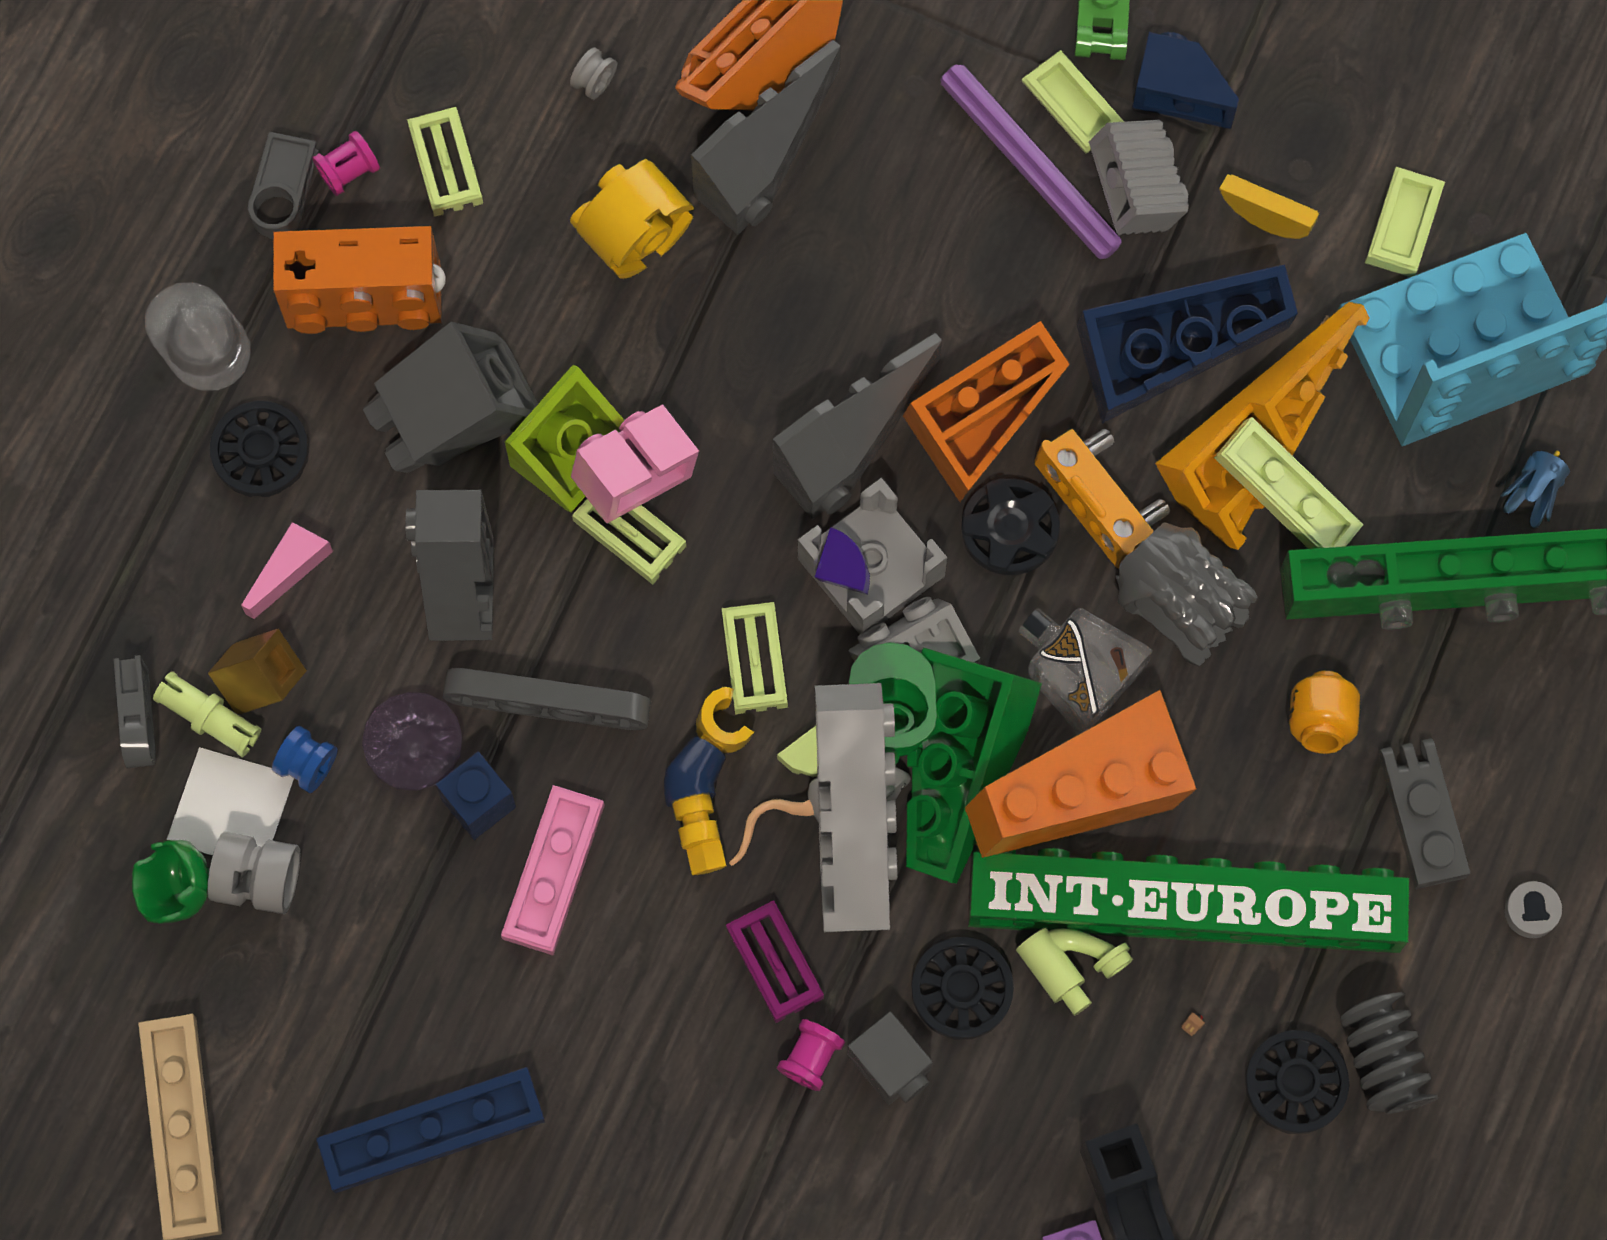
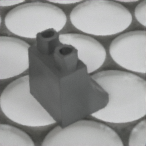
(450, 397)

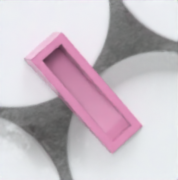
(290, 562)

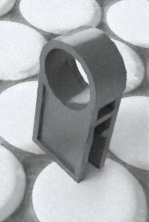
(284, 173)
(135, 712)

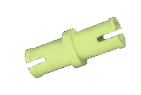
(207, 714)

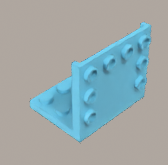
(1472, 339)

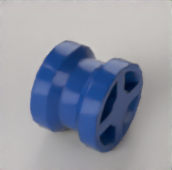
(304, 759)

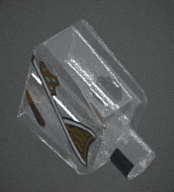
(1082, 664)

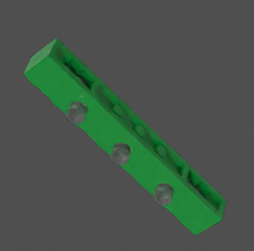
(1446, 575)

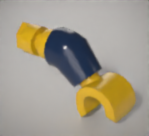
(691, 783)

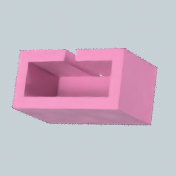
(635, 464)

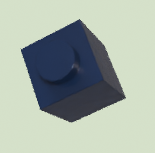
(476, 795)

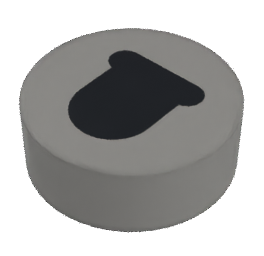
(1533, 909)

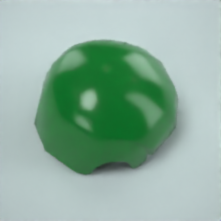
(170, 882)

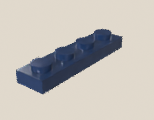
(430, 1130)

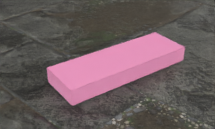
(553, 870)

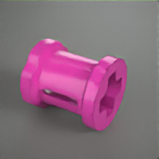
(346, 163)
(810, 1055)

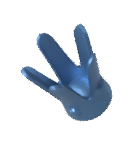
(1538, 483)

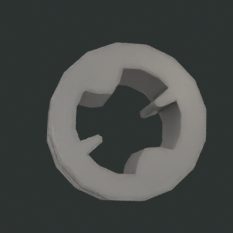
(593, 73)

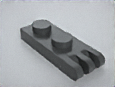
(1424, 815)

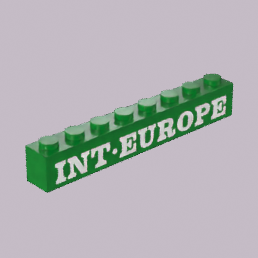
(1191, 900)

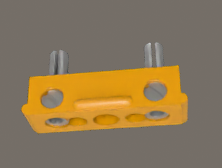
(1094, 495)

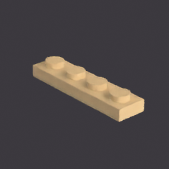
(180, 1128)

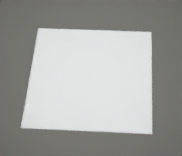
(231, 798)

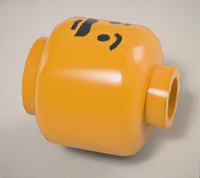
(1324, 712)

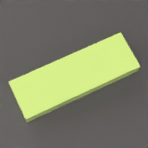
(1287, 488)

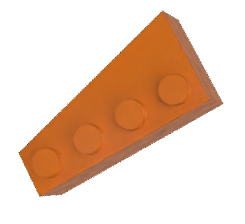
(1092, 781)

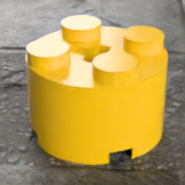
(633, 217)

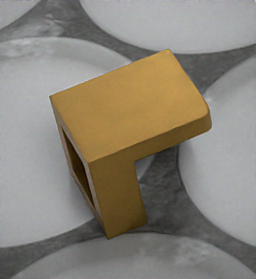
(257, 671)

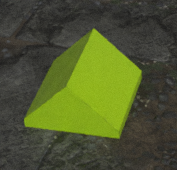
(548, 438)

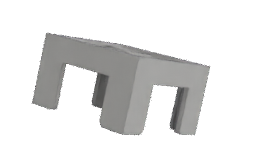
(893, 553)

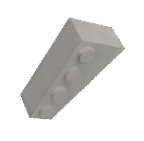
(854, 806)

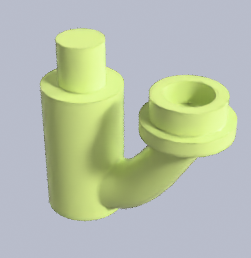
(1057, 974)

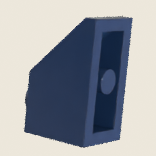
(1183, 82)

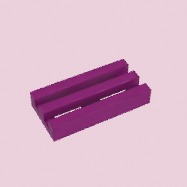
(795, 1002)

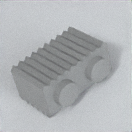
(1139, 176)

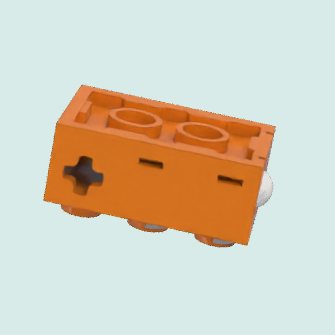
(358, 278)

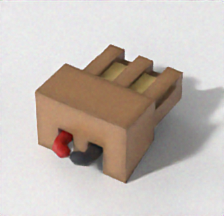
(1193, 1024)

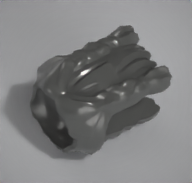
(1183, 591)

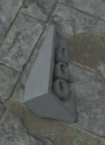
(749, 157)
(833, 446)

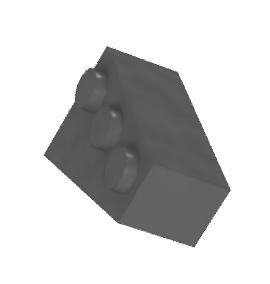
(454, 562)

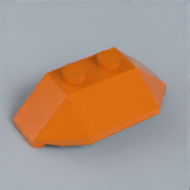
(756, 50)

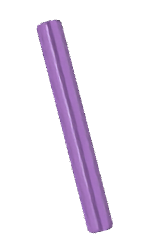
(1031, 161)

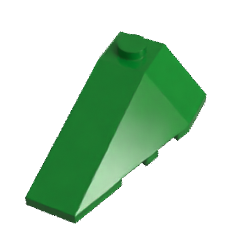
(974, 743)

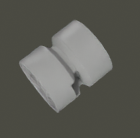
(254, 873)

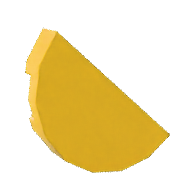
(1268, 209)

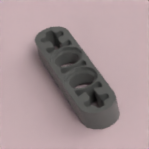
(547, 699)

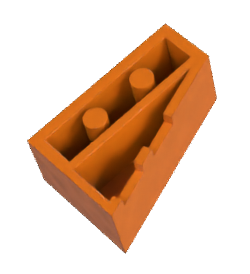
(984, 405)

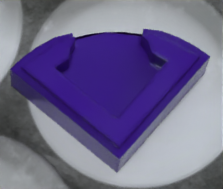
(843, 563)

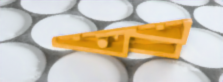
(1281, 402)

